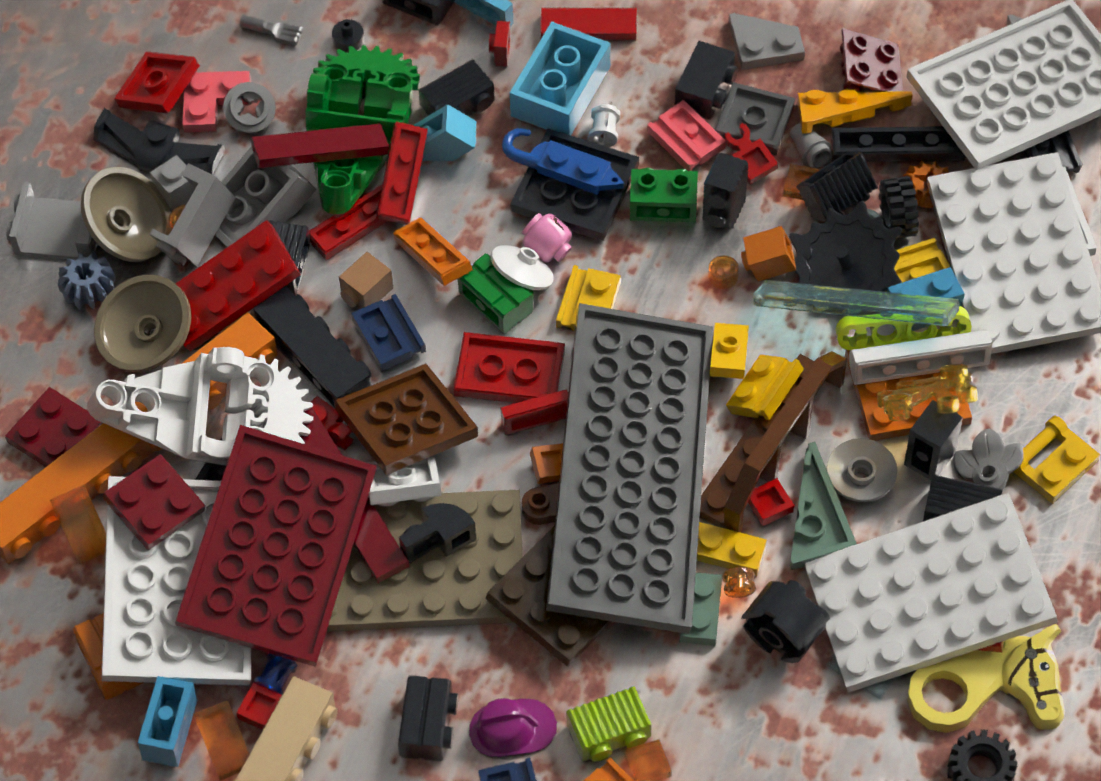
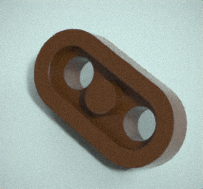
(540, 513)

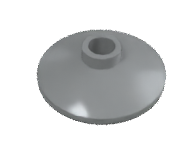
(863, 457)

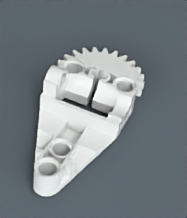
(180, 397)

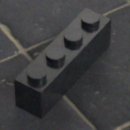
(311, 346)

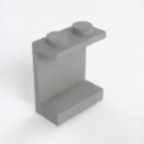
(48, 227)

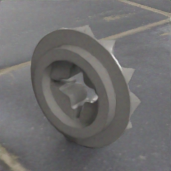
(250, 93)

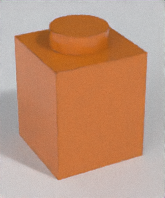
(768, 254)

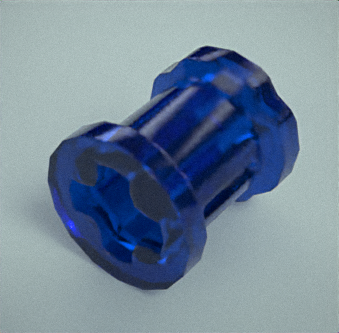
(276, 673)

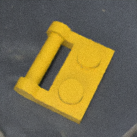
(1062, 466)

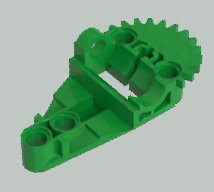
(340, 87)

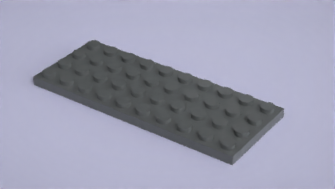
(631, 470)

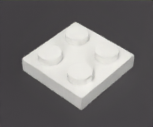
(413, 482)

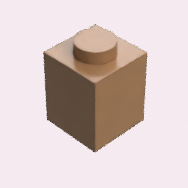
(365, 282)

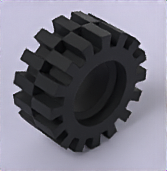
(899, 205)
(985, 746)

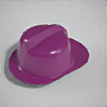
(512, 727)

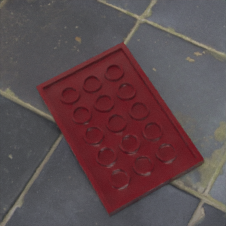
(276, 546)

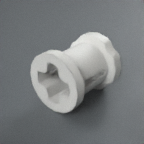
(604, 125)

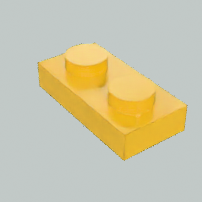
(729, 548)

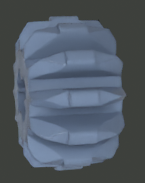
(86, 280)

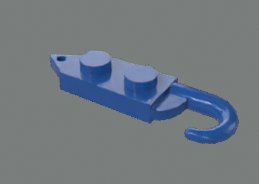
(564, 164)

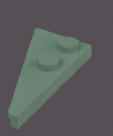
(820, 517)

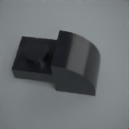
(442, 527)

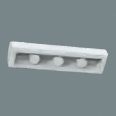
(919, 356)

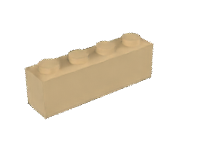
(291, 734)

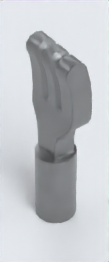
(281, 32)

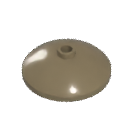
(132, 203)
(131, 314)

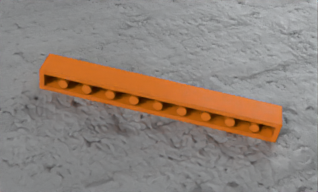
(105, 452)

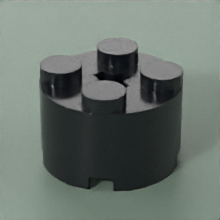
(784, 620)

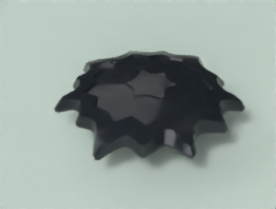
(848, 252)

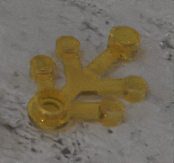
(910, 393)

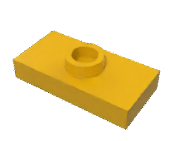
(729, 350)

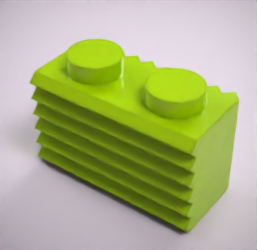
(608, 724)

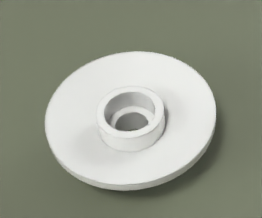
(522, 267)

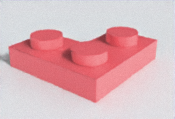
(205, 94)

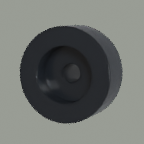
(347, 34)

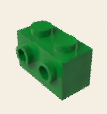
(663, 195)

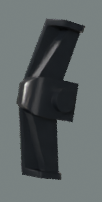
(153, 145)

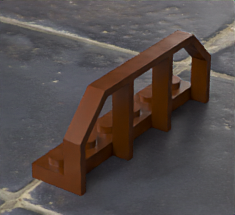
(760, 446)

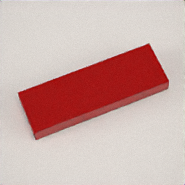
(596, 22)
(401, 173)
(347, 228)

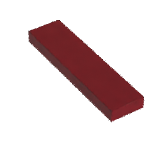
(319, 145)

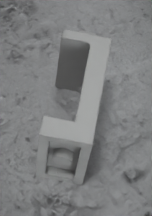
(198, 219)

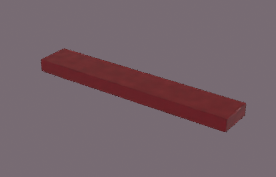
(373, 537)

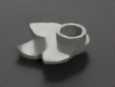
(989, 456)

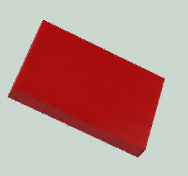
(507, 368)

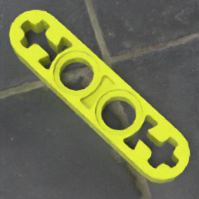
(902, 331)

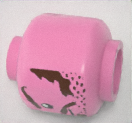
(547, 237)

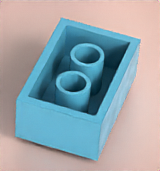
(560, 79)

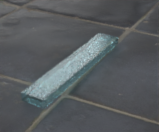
(856, 302)

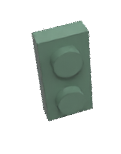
(705, 610)

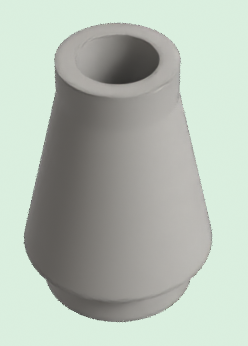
(812, 148)

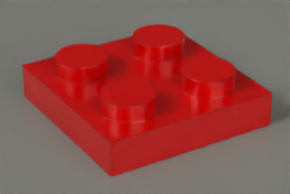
(157, 82)

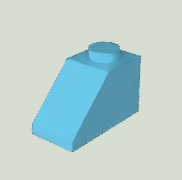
(448, 134)

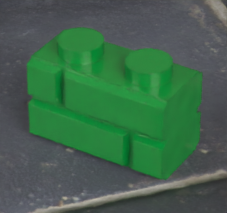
(495, 295)

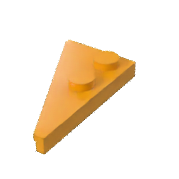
(846, 106)

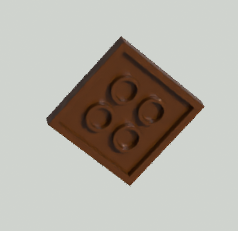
(406, 419)

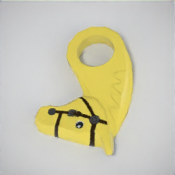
(1022, 669)

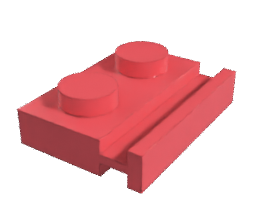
(686, 136)

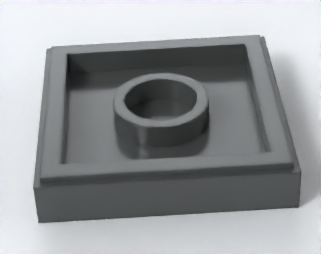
(760, 110)

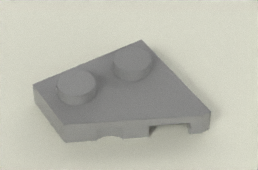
(765, 41)

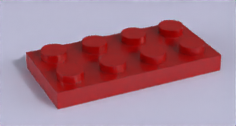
(236, 282)

